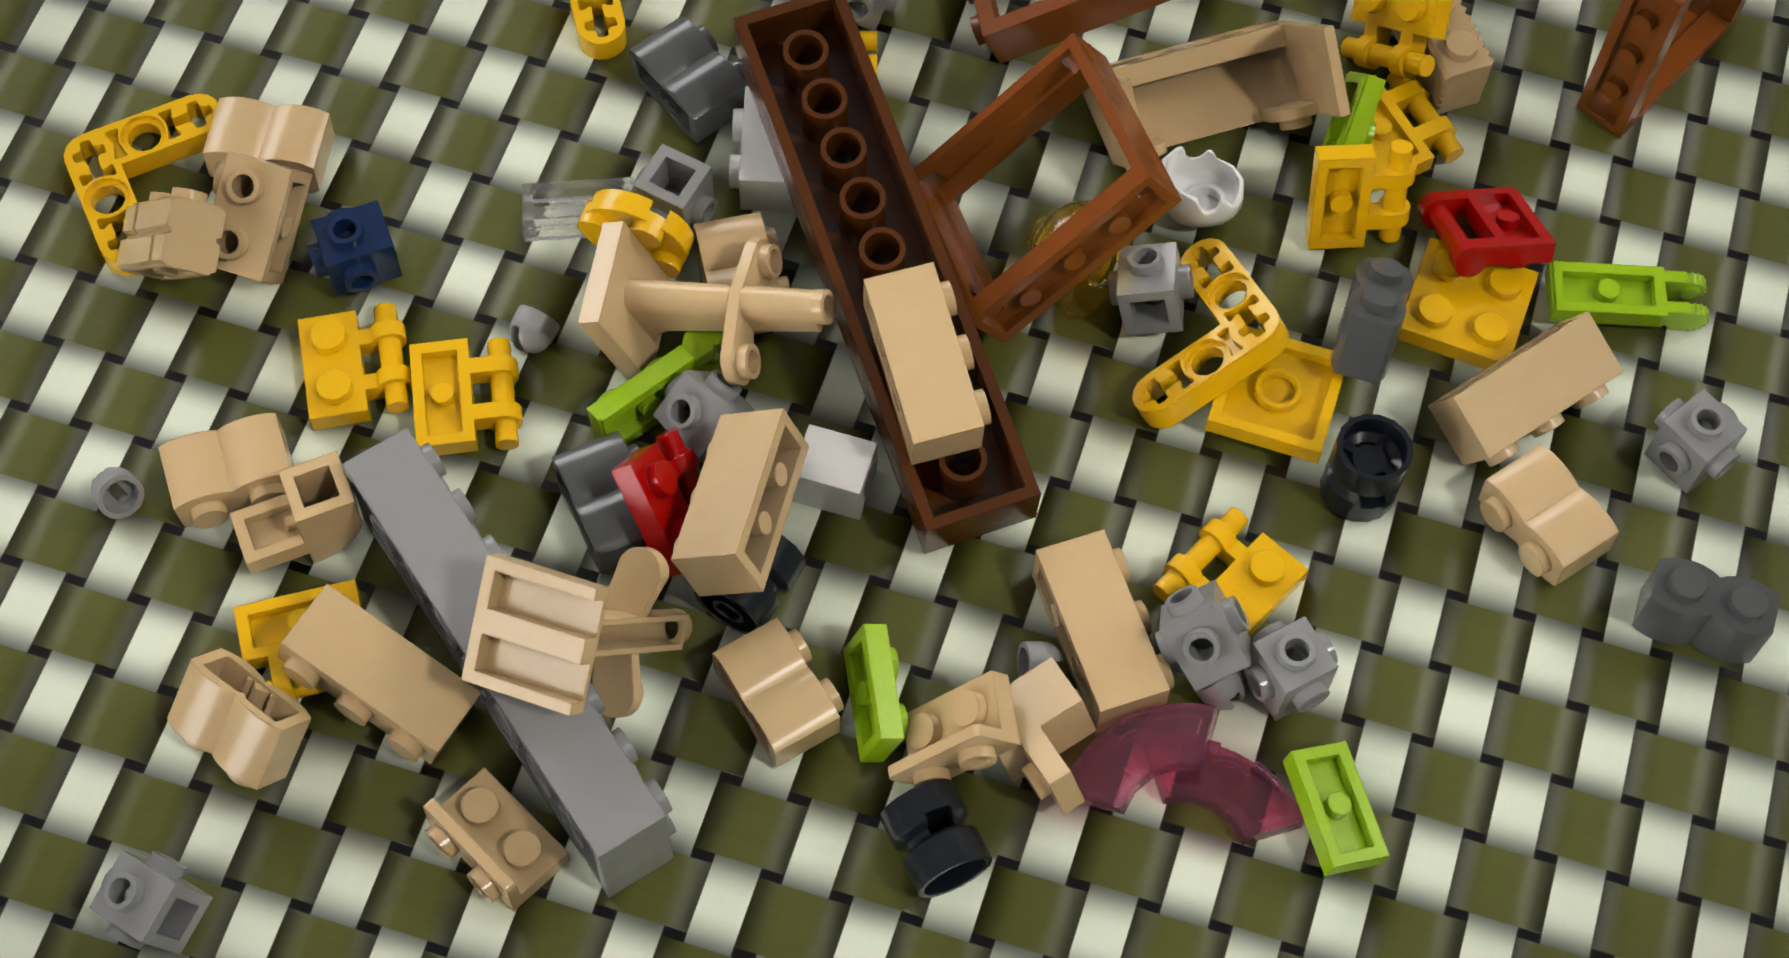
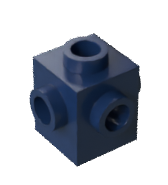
(354, 249)

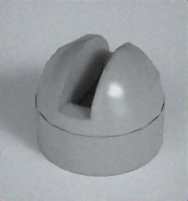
(532, 329)
(107, 503)
(1034, 653)
(1223, 691)

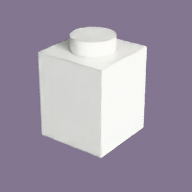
(836, 472)

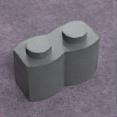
(689, 77)
(1372, 319)
(596, 499)
(1717, 615)

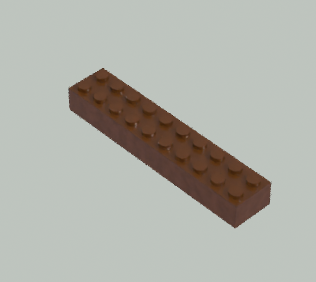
(868, 220)

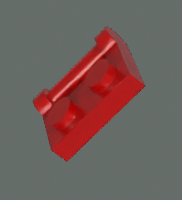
(1499, 217)

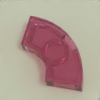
(1143, 748)
(1236, 791)

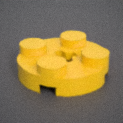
(664, 239)

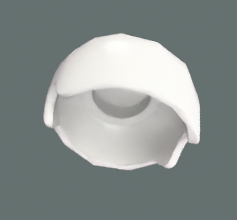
(1208, 188)

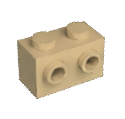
(261, 215)

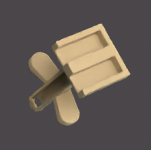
(635, 302)
(547, 630)

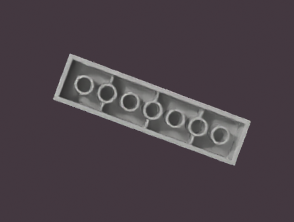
(573, 760)

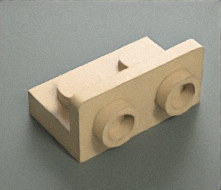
(959, 731)
(496, 838)

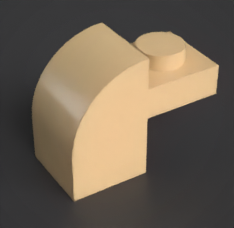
(311, 518)
(1048, 723)

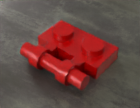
(659, 489)

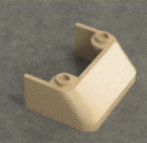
(1229, 82)

